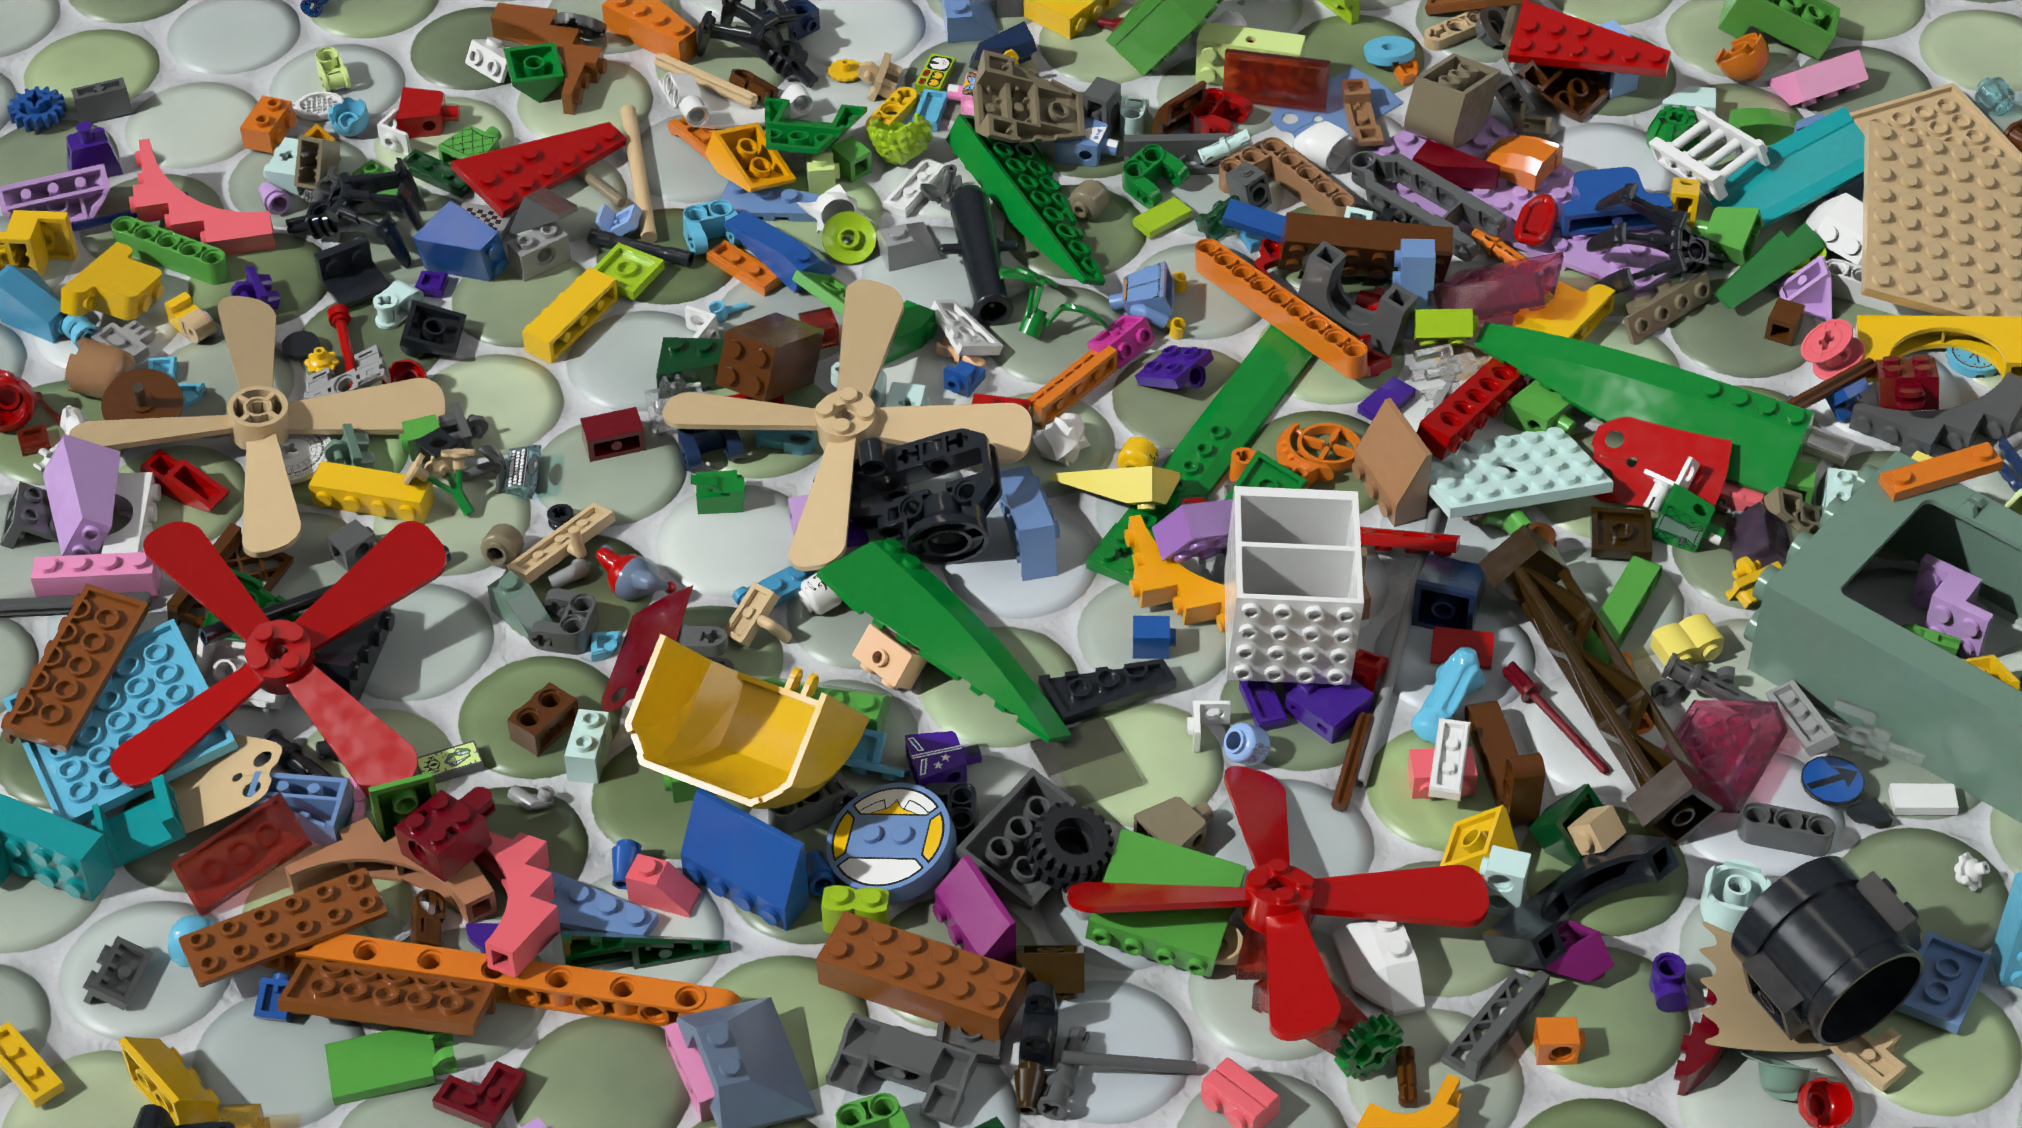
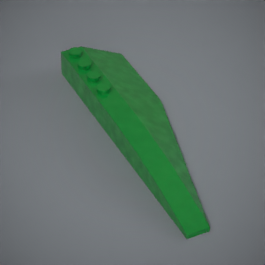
(1617, 384)

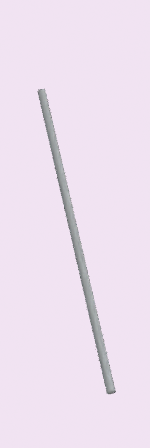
(1395, 656)

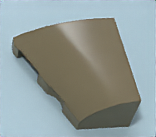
(1792, 510)

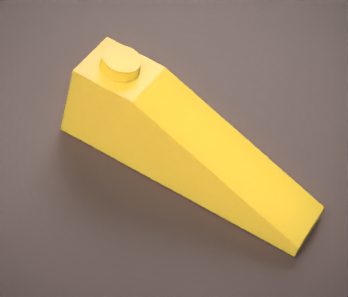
(1133, 485)

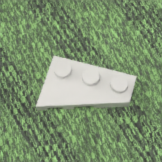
(964, 331)

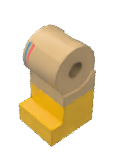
(189, 318)

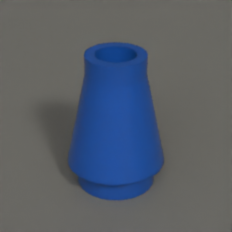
(622, 858)
(818, 873)

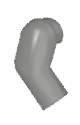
(576, 571)
(528, 801)

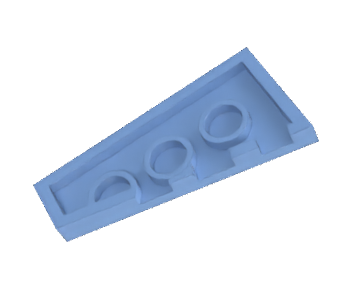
(770, 202)
(597, 911)

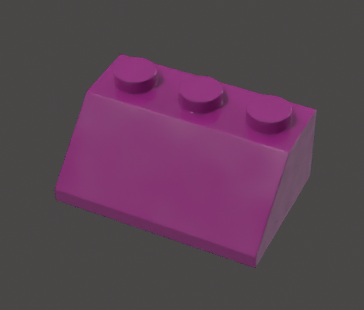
(975, 914)

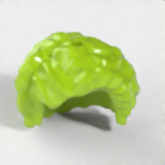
(900, 141)

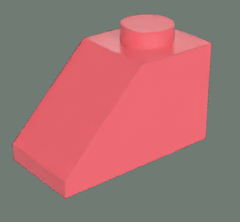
(660, 886)

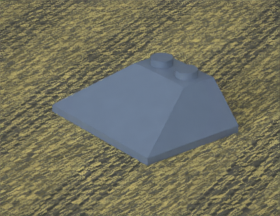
(748, 1065)

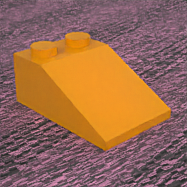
(742, 158)

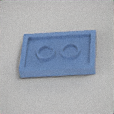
(1947, 983)

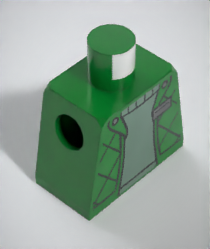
(1686, 521)

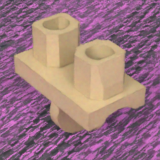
(883, 77)

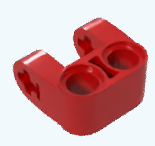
(1219, 107)

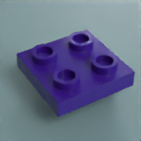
(1176, 368)

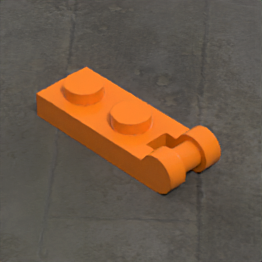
(696, 137)

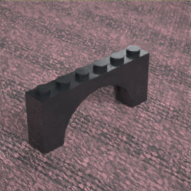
(1530, 931)

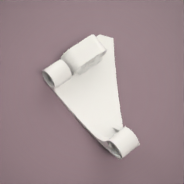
(713, 111)

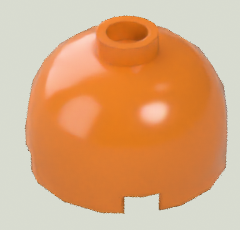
(1745, 58)

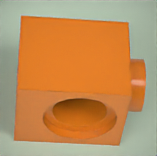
(1557, 1040)

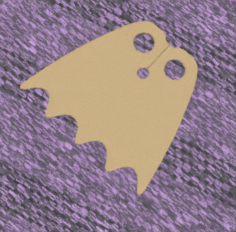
(209, 790)
(1737, 1013)

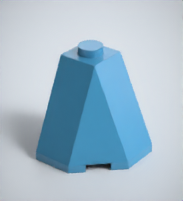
(30, 303)

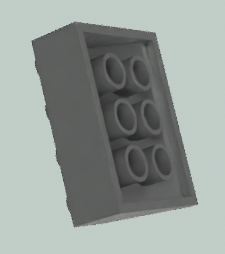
(1002, 839)

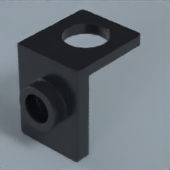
(433, 443)

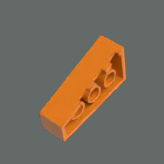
(651, 26)

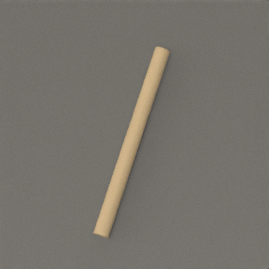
(638, 173)

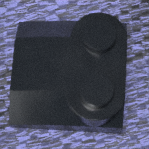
(431, 330)

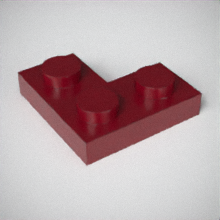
(484, 1103)

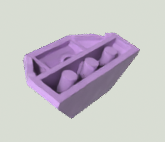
(74, 191)

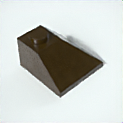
(1056, 965)

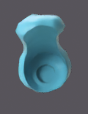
(1454, 682)

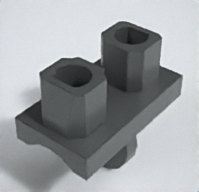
(466, 430)

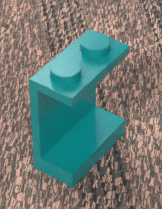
(141, 827)

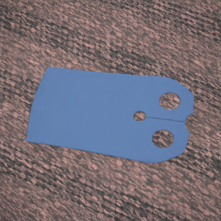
(1381, 100)

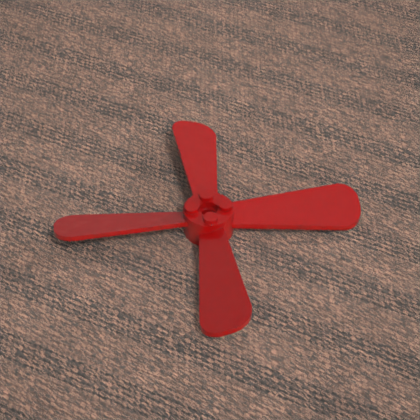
(362, 742)
(1283, 898)

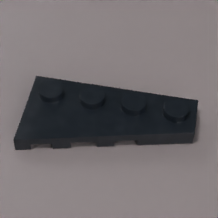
(1090, 694)

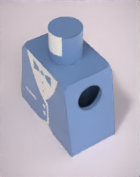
(1087, 150)

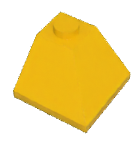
(1475, 835)

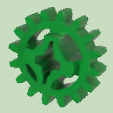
(1368, 1046)

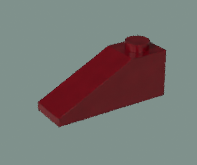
(1457, 166)

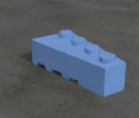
(1029, 523)

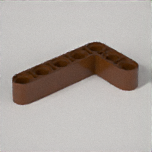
(1512, 778)

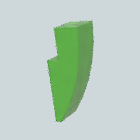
(1764, 123)

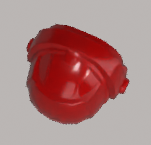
(16, 402)

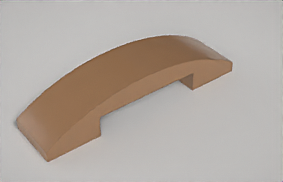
(1359, 113)

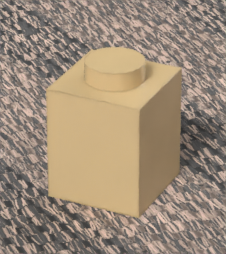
(1596, 830)

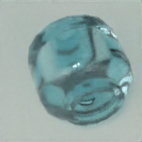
(1995, 96)

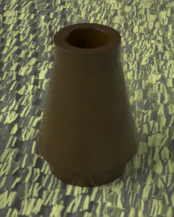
(1029, 1084)

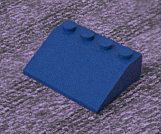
(745, 860)

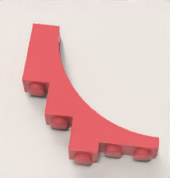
(228, 230)
(529, 914)

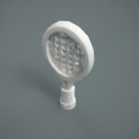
(310, 99)

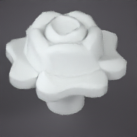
(1970, 871)

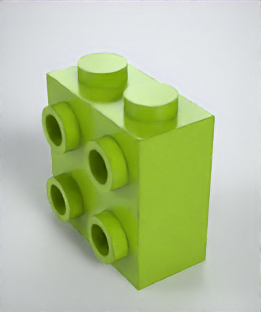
(1444, 324)

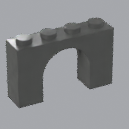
(1324, 292)

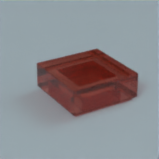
(33, 439)

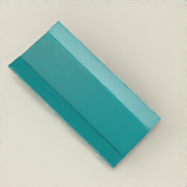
(1800, 169)

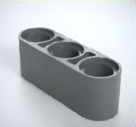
(1786, 829)

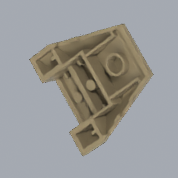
(1022, 106)

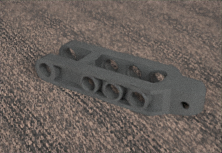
(1460, 204)

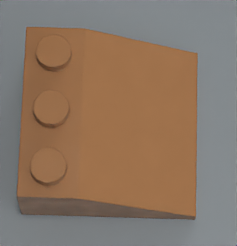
(1394, 466)

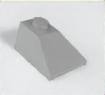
(906, 246)

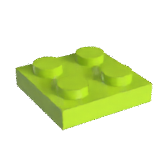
(631, 268)

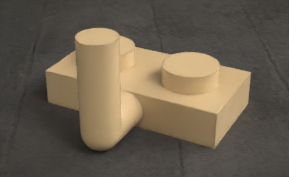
(753, 615)

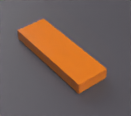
(743, 267)

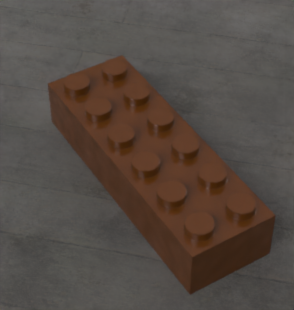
(1366, 242)

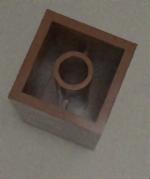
(769, 356)

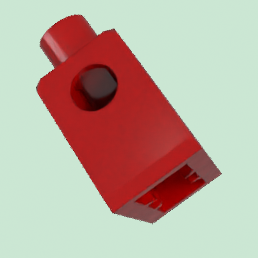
(424, 112)

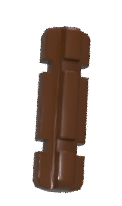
(1406, 1076)

